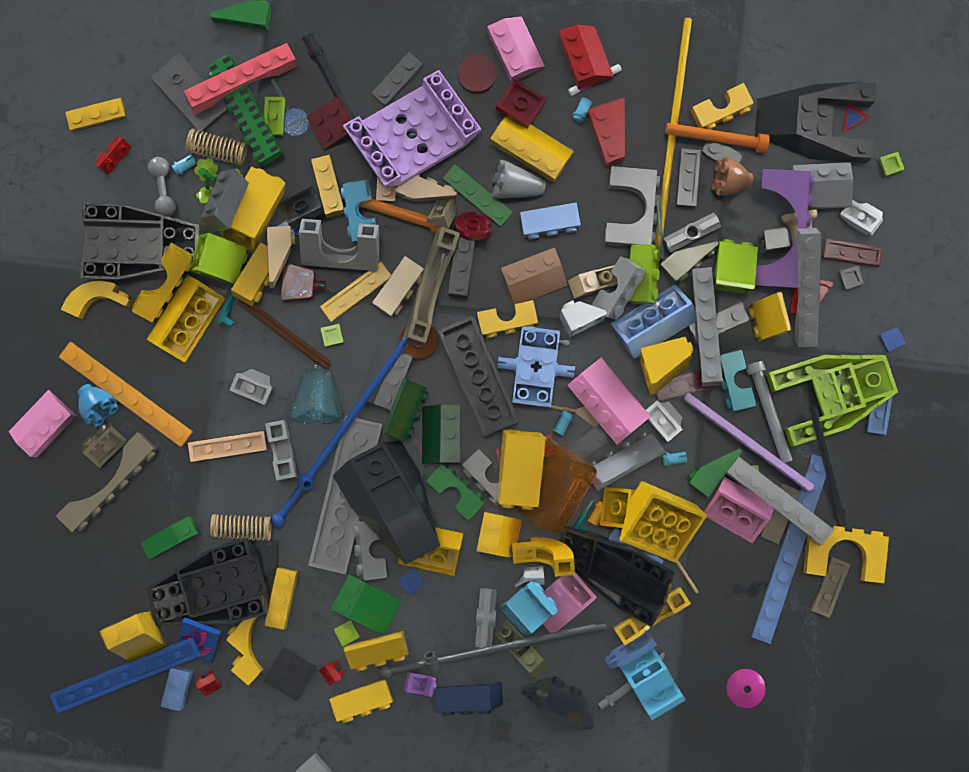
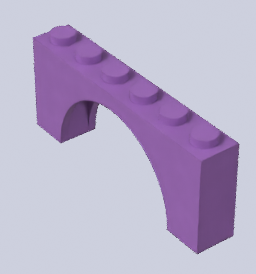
(795, 187)

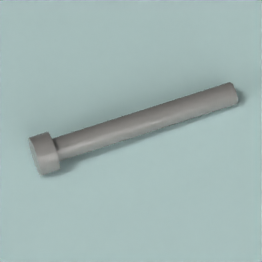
(756, 370)

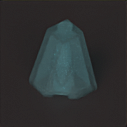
(316, 398)

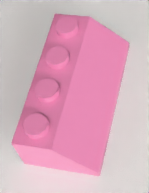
(609, 400)

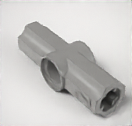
(681, 238)
(485, 617)

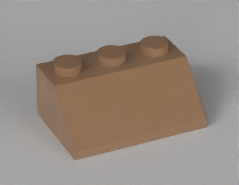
(534, 276)

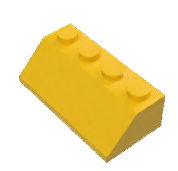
(532, 148)
(186, 318)

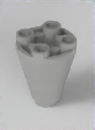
(515, 182)

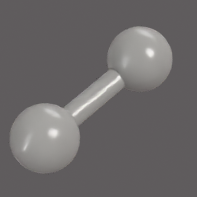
(159, 168)

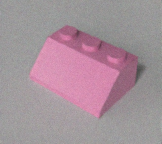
(515, 48)
(41, 424)
(738, 510)

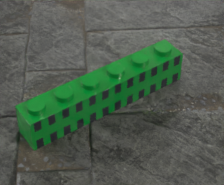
(249, 117)

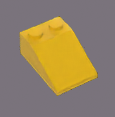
(769, 317)

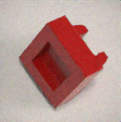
(330, 673)
(208, 684)

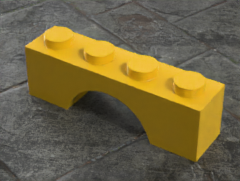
(150, 303)
(633, 628)

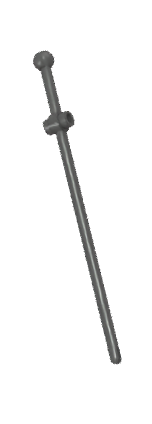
(433, 662)

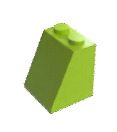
(218, 258)
(735, 267)

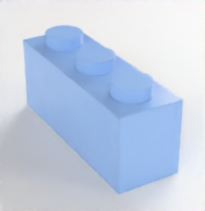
(550, 221)

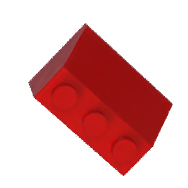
(585, 55)

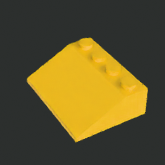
(660, 522)

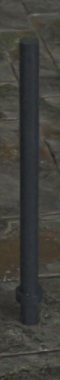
(839, 511)

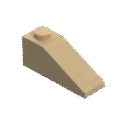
(278, 250)

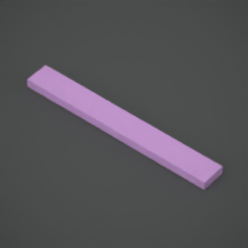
(748, 442)

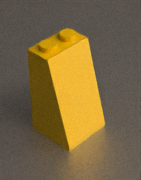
(255, 209)
(520, 468)
(134, 636)

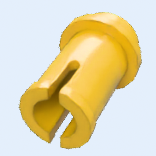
(595, 517)

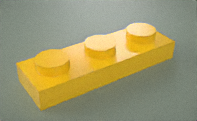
(95, 114)

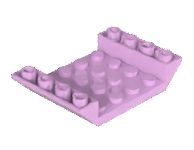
(430, 112)

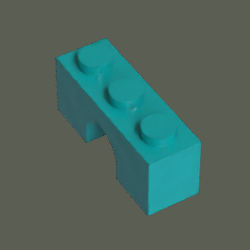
(737, 398)

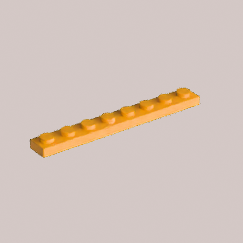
(126, 394)

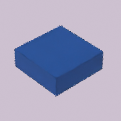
(892, 339)
(411, 581)

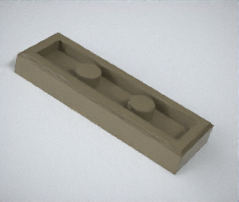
(777, 523)
(830, 587)

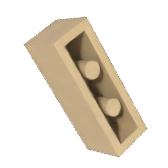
(399, 287)

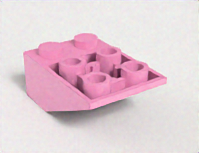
(571, 598)

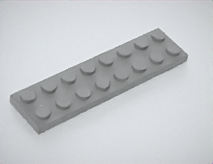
(334, 532)

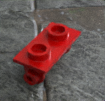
(118, 149)

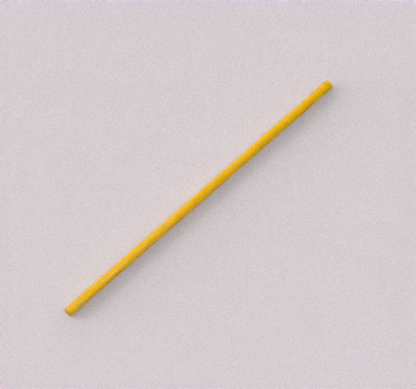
(674, 120)

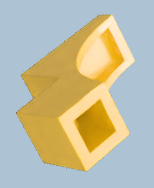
(240, 637)

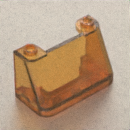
(562, 488)

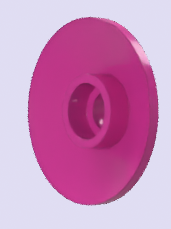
(736, 685)

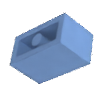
(177, 688)

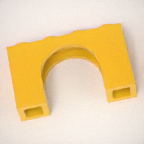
(872, 546)

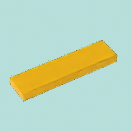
(355, 292)

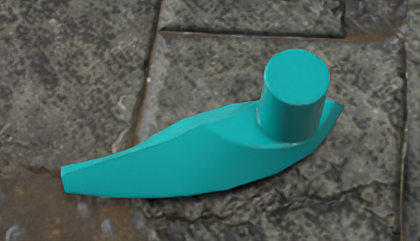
(224, 312)
(583, 517)

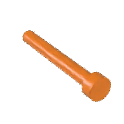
(760, 142)
(398, 212)

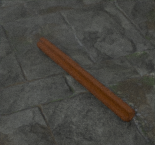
(286, 334)

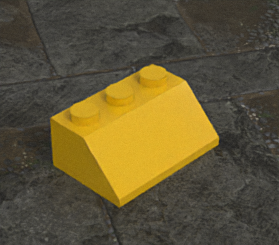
(443, 558)
(376, 651)

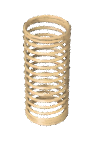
(241, 155)
(214, 527)

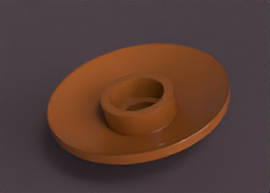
(421, 350)

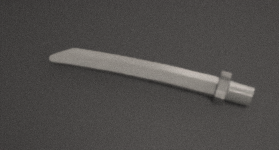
(610, 699)

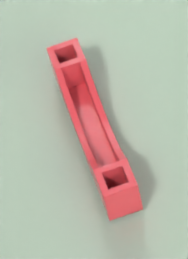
(216, 88)

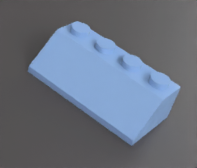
(655, 322)

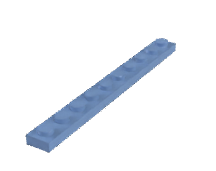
(788, 558)

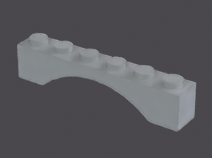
(807, 314)
(707, 327)
(780, 501)

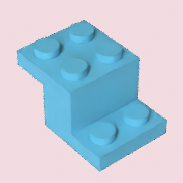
(529, 608)
(652, 684)

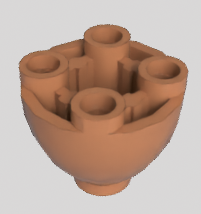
(730, 177)

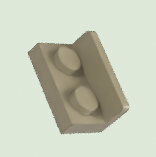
(103, 444)

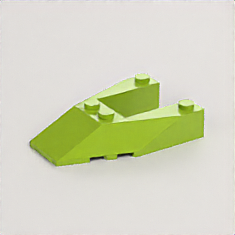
(844, 386)

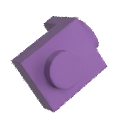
(420, 684)

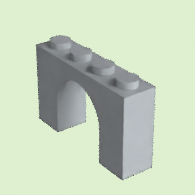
(644, 184)
(317, 252)

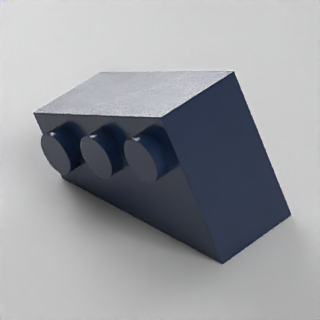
(468, 698)

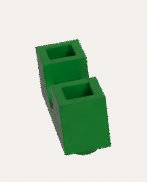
(444, 478)

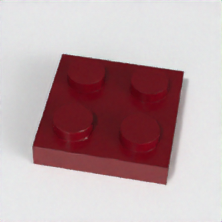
(521, 104)
(329, 121)

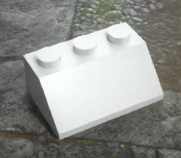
(580, 316)

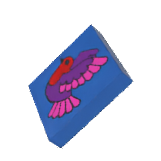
(204, 636)

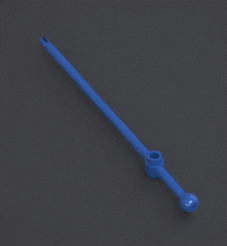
(305, 480)

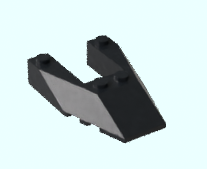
(804, 120)

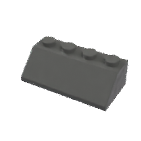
(627, 460)

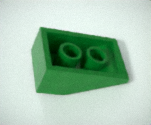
(366, 604)

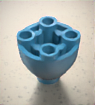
(95, 405)

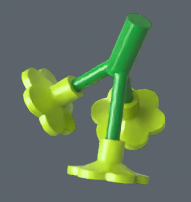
(206, 170)

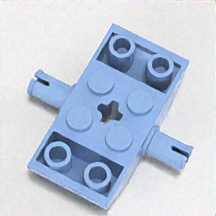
(538, 347)

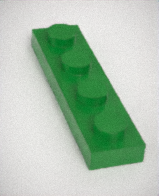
(477, 195)

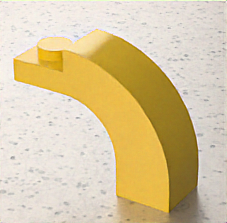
(86, 294)
(547, 551)

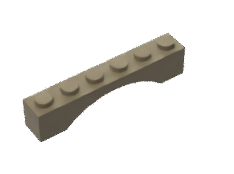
(436, 264)
(135, 454)

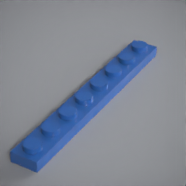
(125, 674)

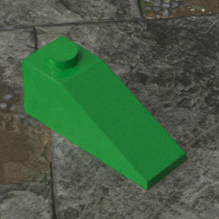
(246, 14)
(709, 475)
(171, 537)

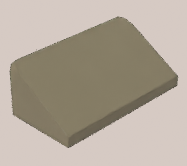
(443, 212)

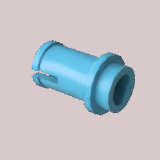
(582, 109)
(184, 164)
(563, 422)
(674, 458)

